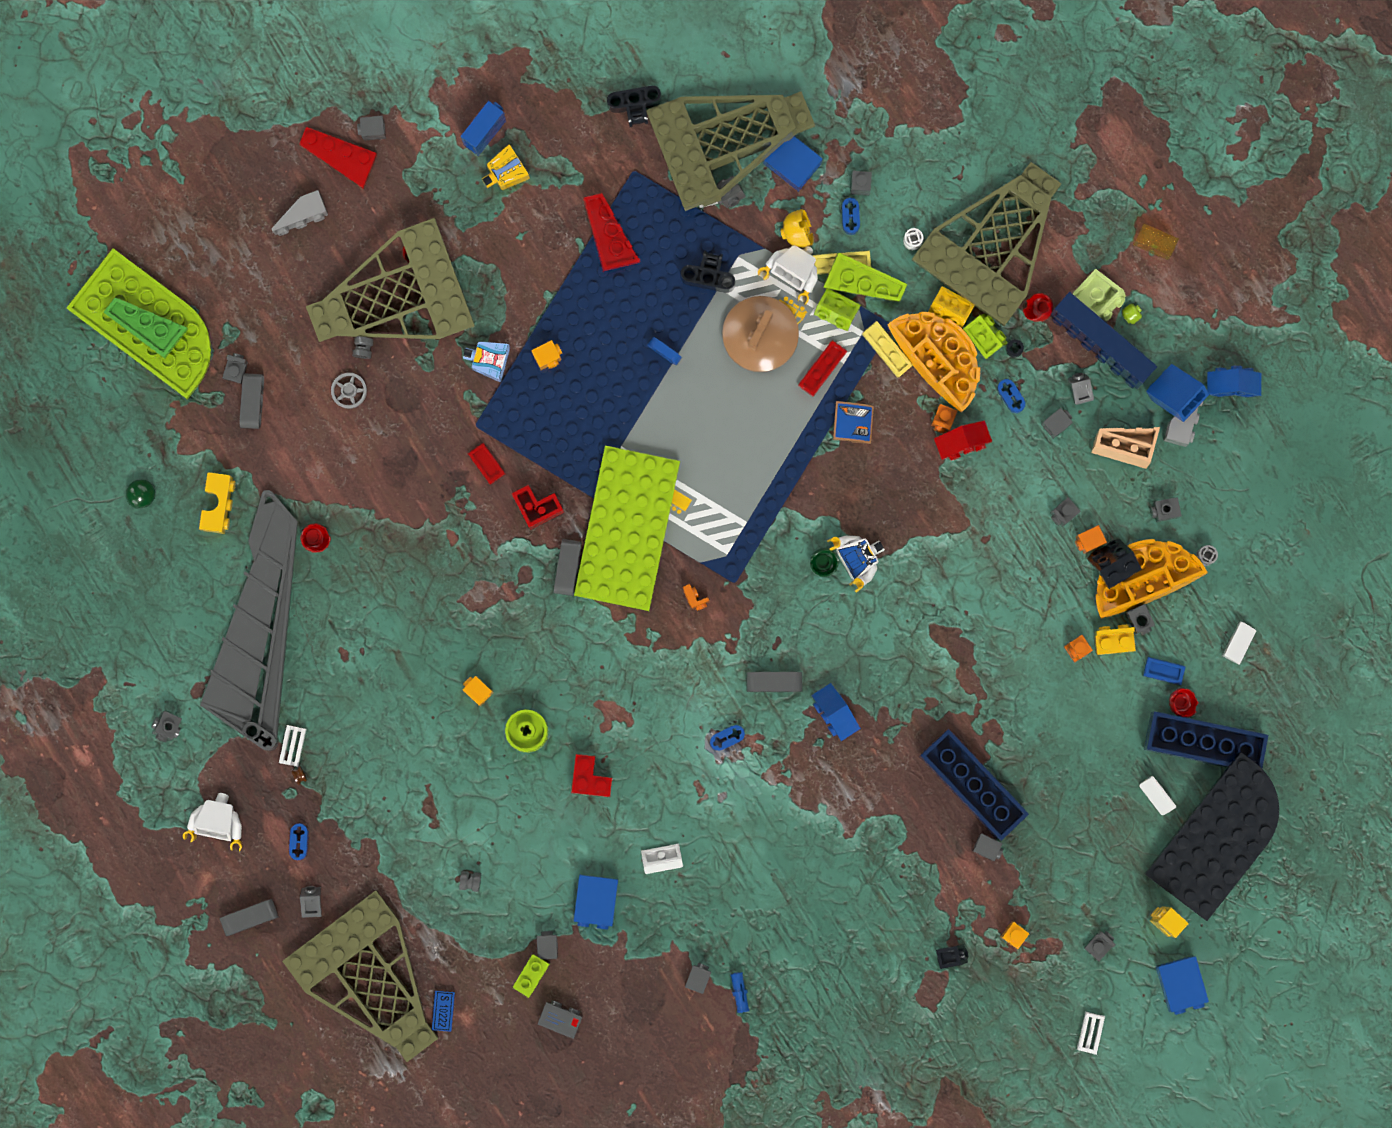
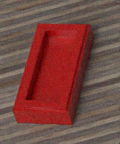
(486, 463)

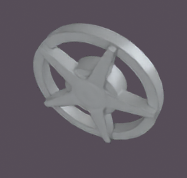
(349, 390)

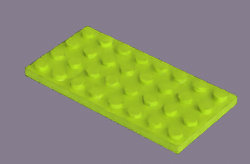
(627, 528)

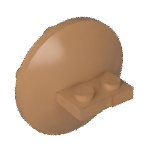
(760, 334)

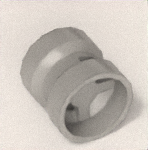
(1203, 555)

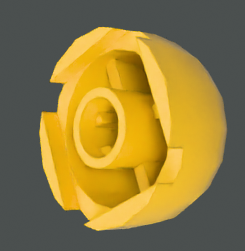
(797, 229)

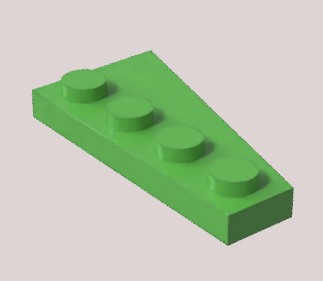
(151, 329)

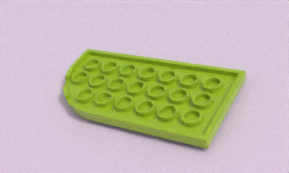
(122, 279)

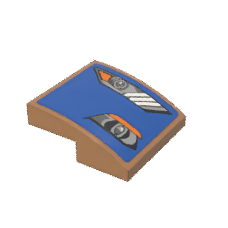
(853, 422)

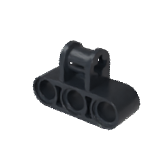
(635, 111)
(710, 266)

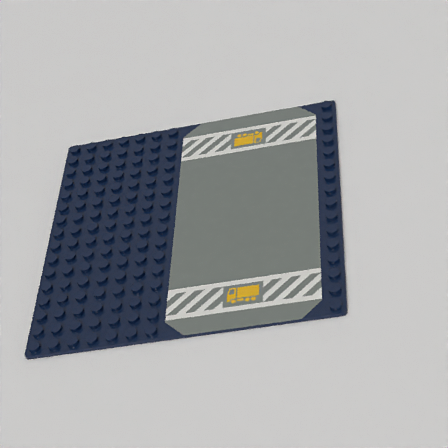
(731, 428)

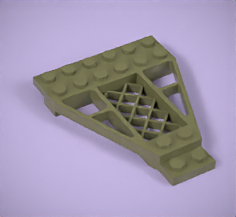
(683, 149)
(434, 276)
(970, 276)
(341, 943)

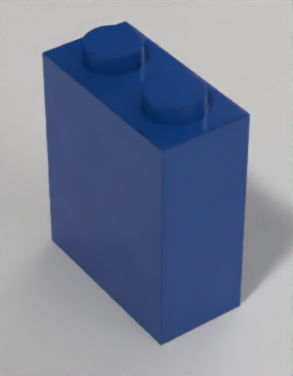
(483, 127)
(793, 162)
(1177, 392)
(595, 901)
(1182, 985)

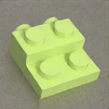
(1100, 295)

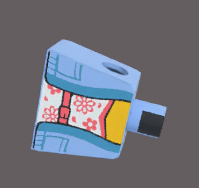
(489, 359)

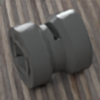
(362, 347)
(470, 881)

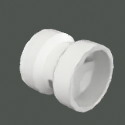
(913, 239)

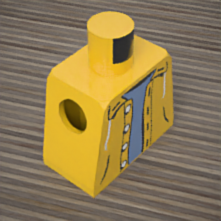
(505, 170)

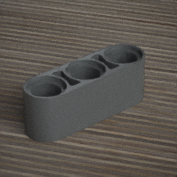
(251, 401)
(567, 567)
(774, 681)
(248, 917)

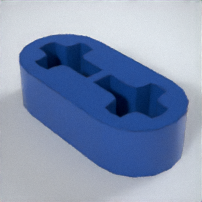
(855, 215)
(665, 351)
(1014, 393)
(725, 733)
(294, 841)

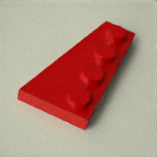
(342, 156)
(610, 241)

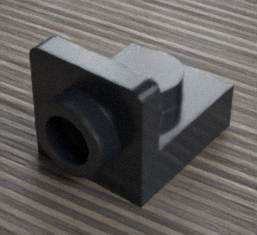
(952, 956)

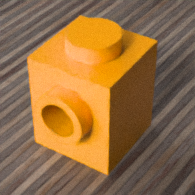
(547, 355)

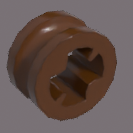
(299, 775)

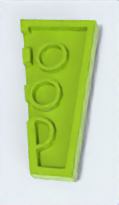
(860, 279)

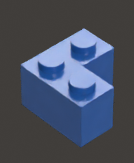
(1235, 381)
(835, 712)

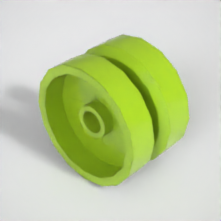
(515, 731)

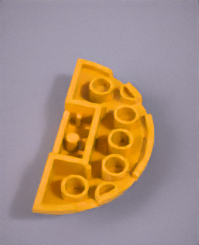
(940, 355)
(1163, 571)

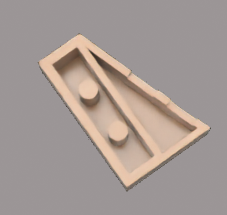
(1127, 445)

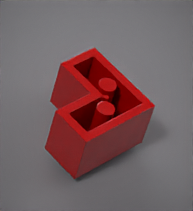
(963, 440)
(536, 512)
(584, 780)

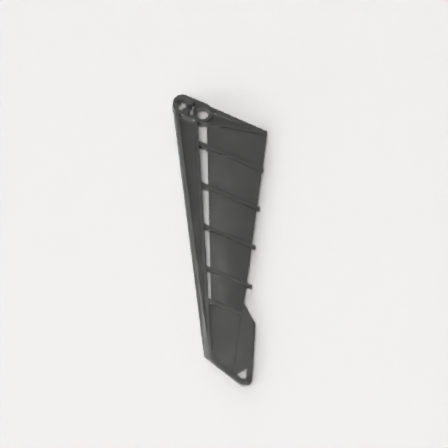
(239, 664)

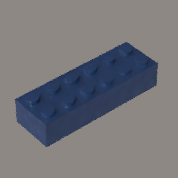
(1103, 341)
(1202, 740)
(974, 785)

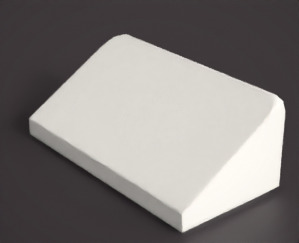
(1239, 643)
(1157, 795)
(661, 858)

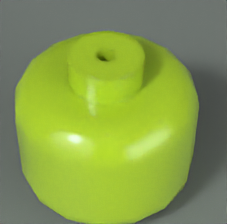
(1132, 313)

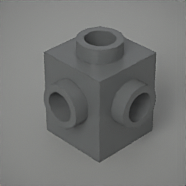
(732, 197)
(171, 722)

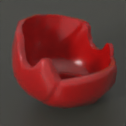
(1038, 307)
(315, 538)
(1183, 703)

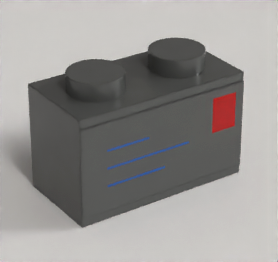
(560, 1019)

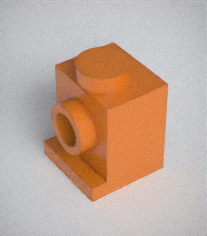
(1078, 648)

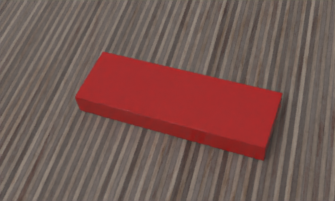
(822, 368)

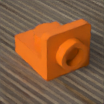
(943, 419)
(692, 595)

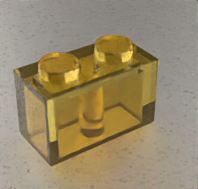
(1155, 241)

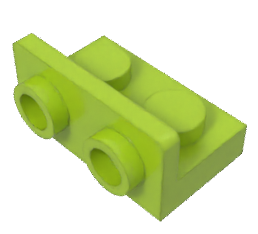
(837, 309)
(985, 335)
(531, 975)

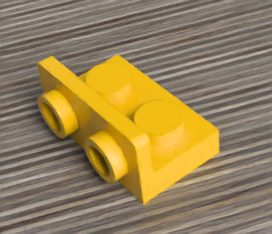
(951, 306)
(1114, 640)

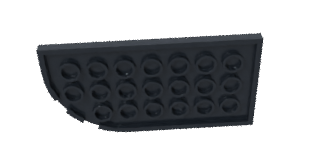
(1219, 838)

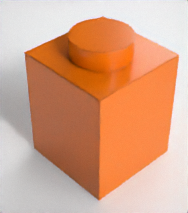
(1090, 540)

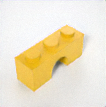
(216, 520)
(1168, 921)

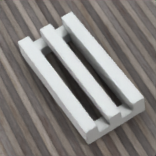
(285, 743)
(1083, 1030)

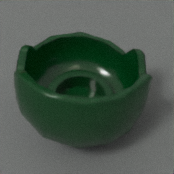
(140, 494)
(824, 562)

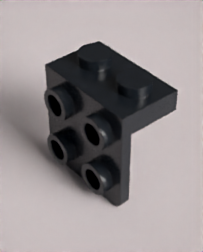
(1114, 562)

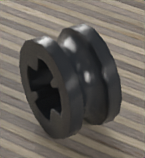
(1010, 344)

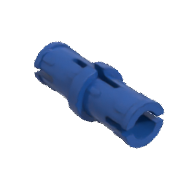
(739, 992)

